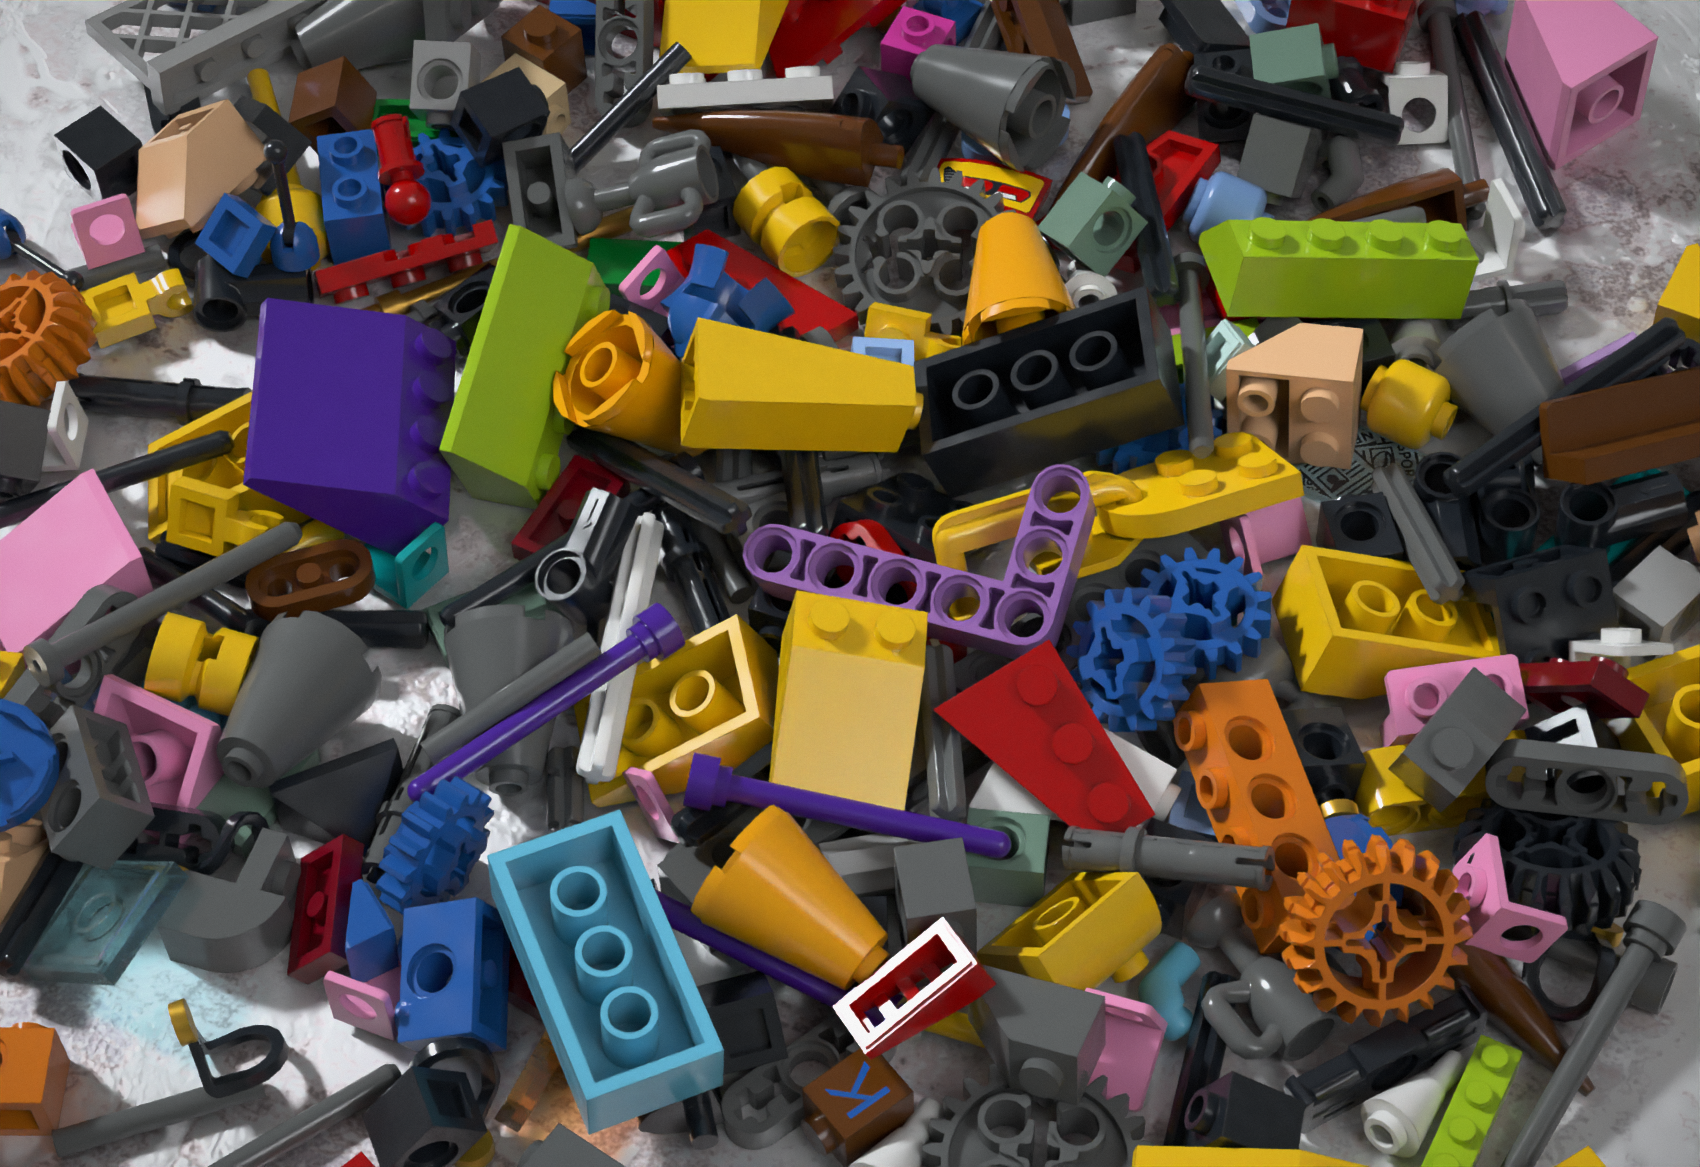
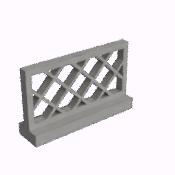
(200, 63)

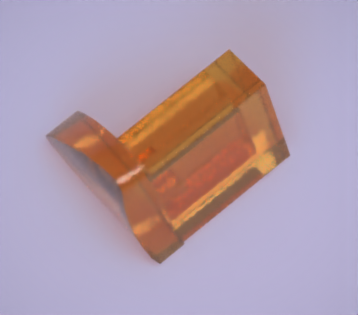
(530, 1084)

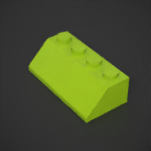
(1340, 268)
(504, 415)

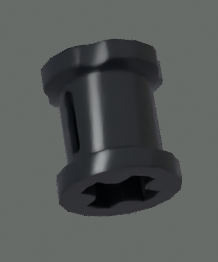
(1354, 88)

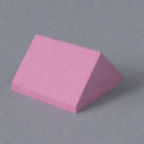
(170, 743)

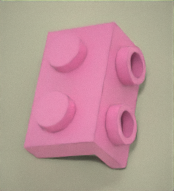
(1420, 691)

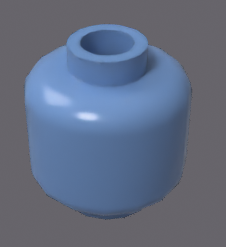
(1220, 200)

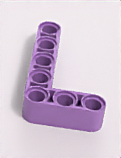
(940, 585)

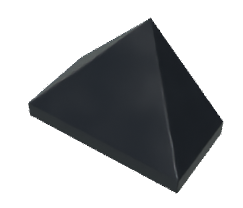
(339, 795)

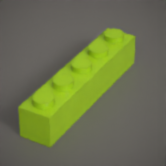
(1474, 1105)

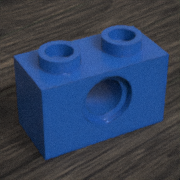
(352, 195)
(474, 947)

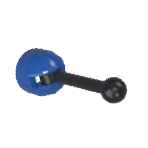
(289, 233)
(13, 242)

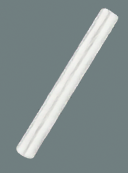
(611, 701)

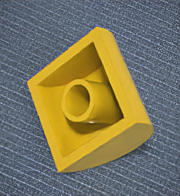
(1081, 932)

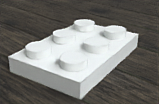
(746, 91)

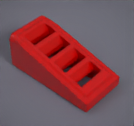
(942, 997)

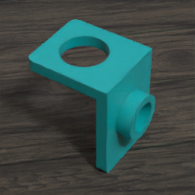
(413, 569)

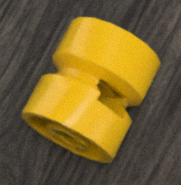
(786, 221)
(198, 663)

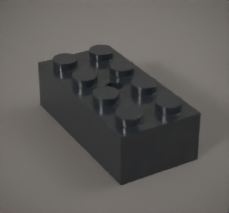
(1048, 393)

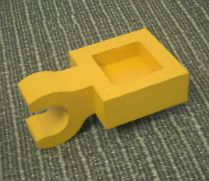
(126, 307)
(908, 324)
(209, 518)

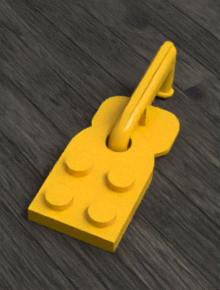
(1136, 505)

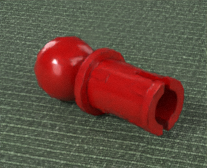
(406, 199)

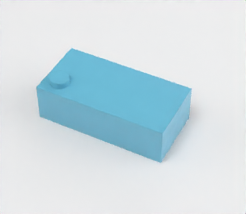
(605, 971)

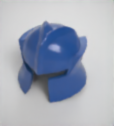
(718, 297)

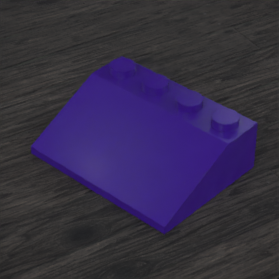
(352, 419)

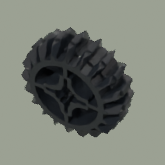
(1559, 862)

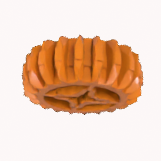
(41, 336)
(1428, 936)

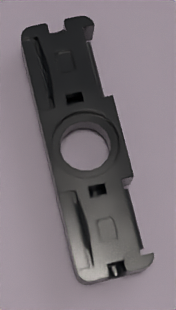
(1387, 1058)

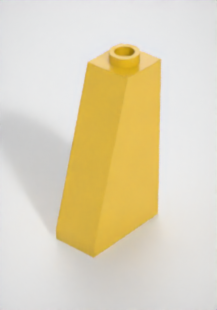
(790, 394)

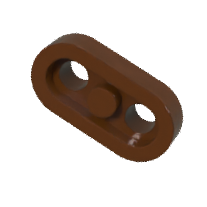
(311, 579)

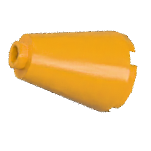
(1011, 279)
(623, 383)
(791, 904)

